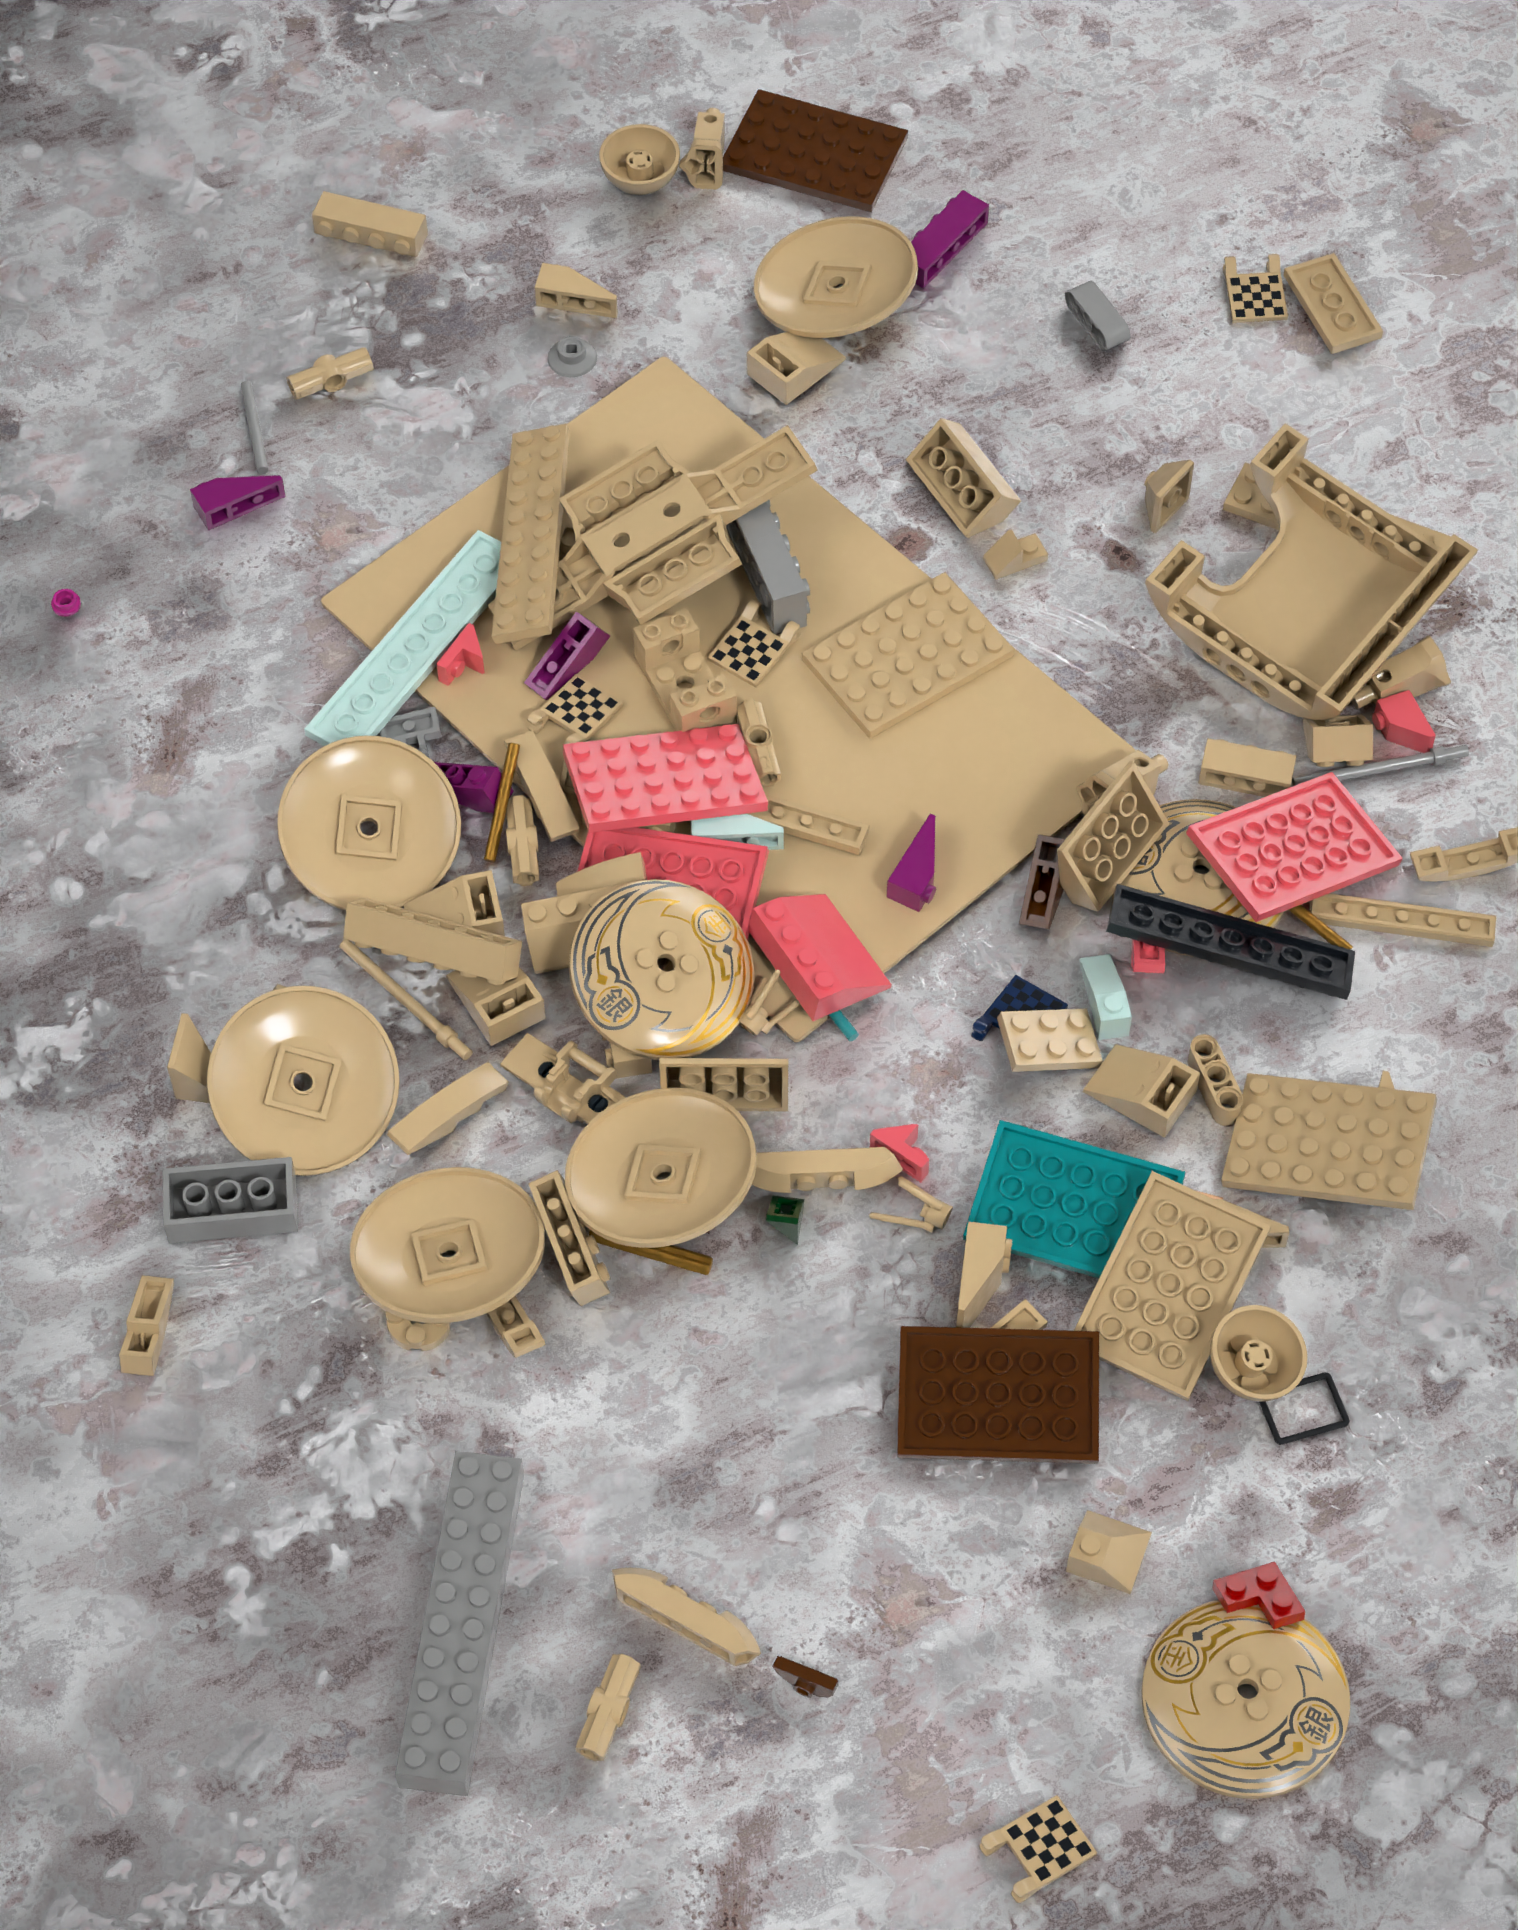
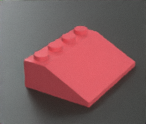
(816, 953)

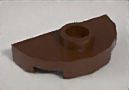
(805, 1679)

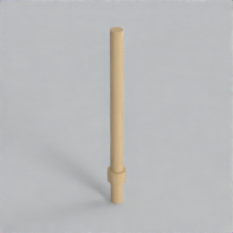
(444, 1034)

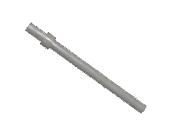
(1436, 756)

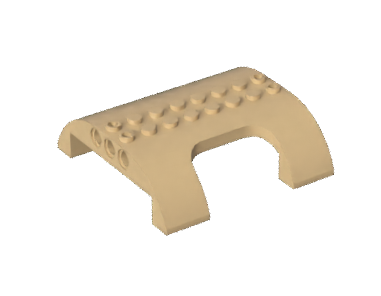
(1319, 600)

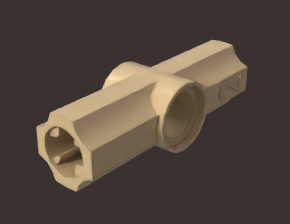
(330, 373)
(755, 730)
(522, 841)
(608, 1707)

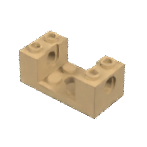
(671, 655)

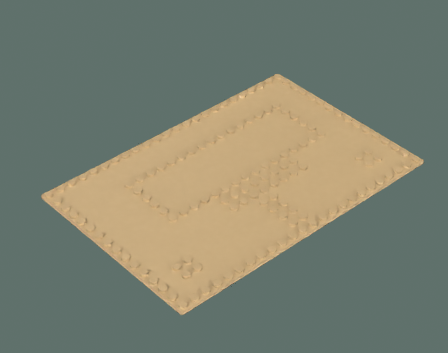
(985, 759)

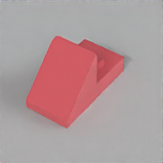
(462, 653)
(1147, 958)
(899, 1142)

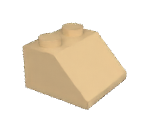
(1339, 740)

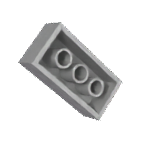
(229, 1200)

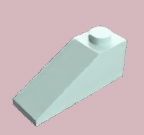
(741, 829)
(1106, 997)

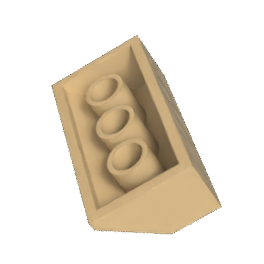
(962, 478)
(553, 923)

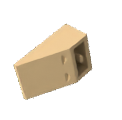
(791, 364)
(465, 901)
(499, 1008)
(1144, 1087)

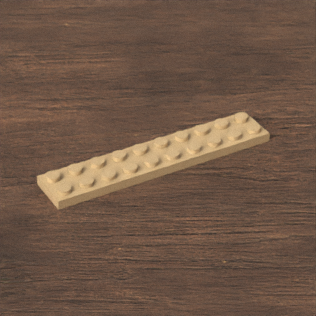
(531, 534)

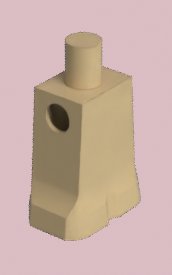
(705, 157)
(1415, 669)
(1098, 783)

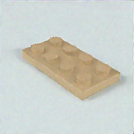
(1333, 303)

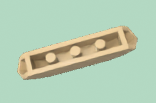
(825, 1168)
(697, 1622)

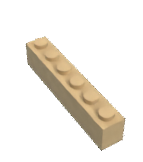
(432, 940)

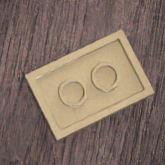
(1049, 1040)

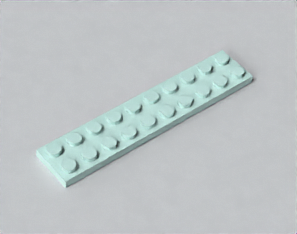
(412, 646)

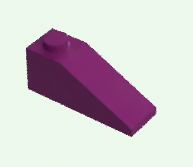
(233, 497)
(567, 655)
(914, 875)

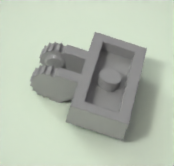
(414, 728)

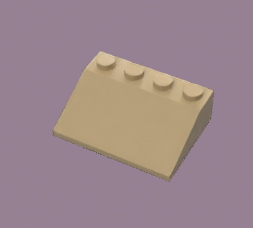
(1110, 840)
(740, 1082)

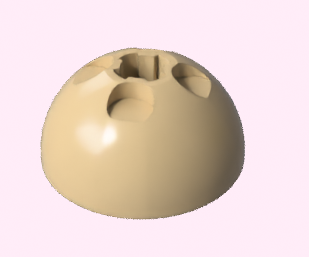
(639, 158)
(1271, 1347)

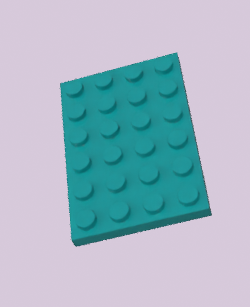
(1060, 1196)

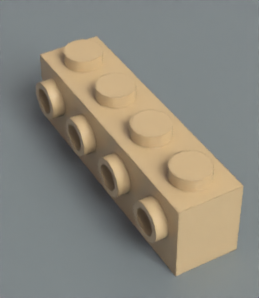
(569, 1240)

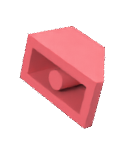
(1403, 722)

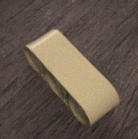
(1213, 1092)

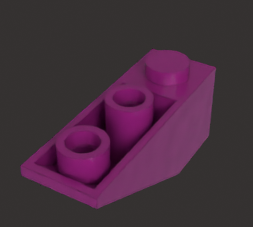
(474, 785)

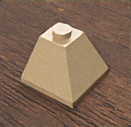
(1167, 491)
(189, 1063)
(1108, 1551)

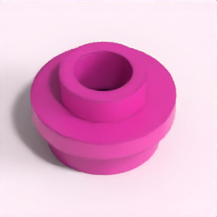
(63, 597)

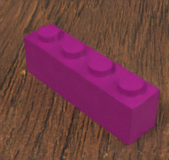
(948, 235)

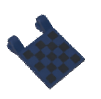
(1016, 996)

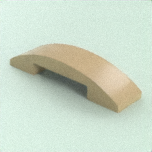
(1467, 860)
(515, 1328)

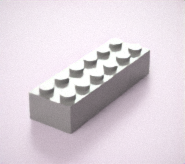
(770, 567)

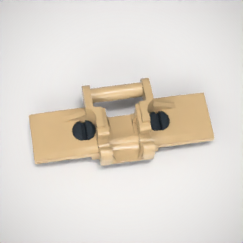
(554, 1085)

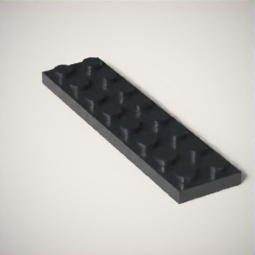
(1231, 941)

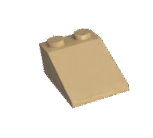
(984, 1261)

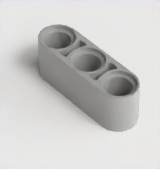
(1097, 315)

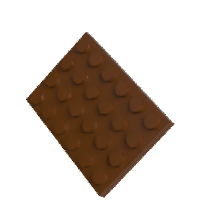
(814, 150)
(998, 1394)

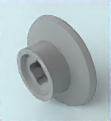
(572, 357)

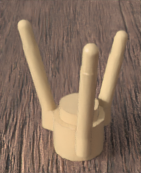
(755, 1016)
(934, 1211)

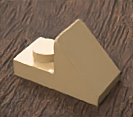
(1014, 554)

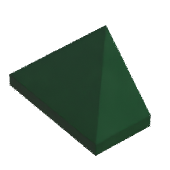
(786, 1216)

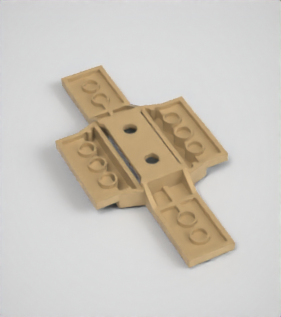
(633, 502)

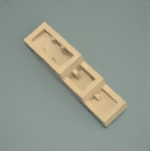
(543, 787)
(447, 1107)

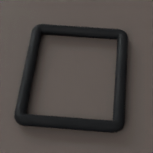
(1312, 1432)

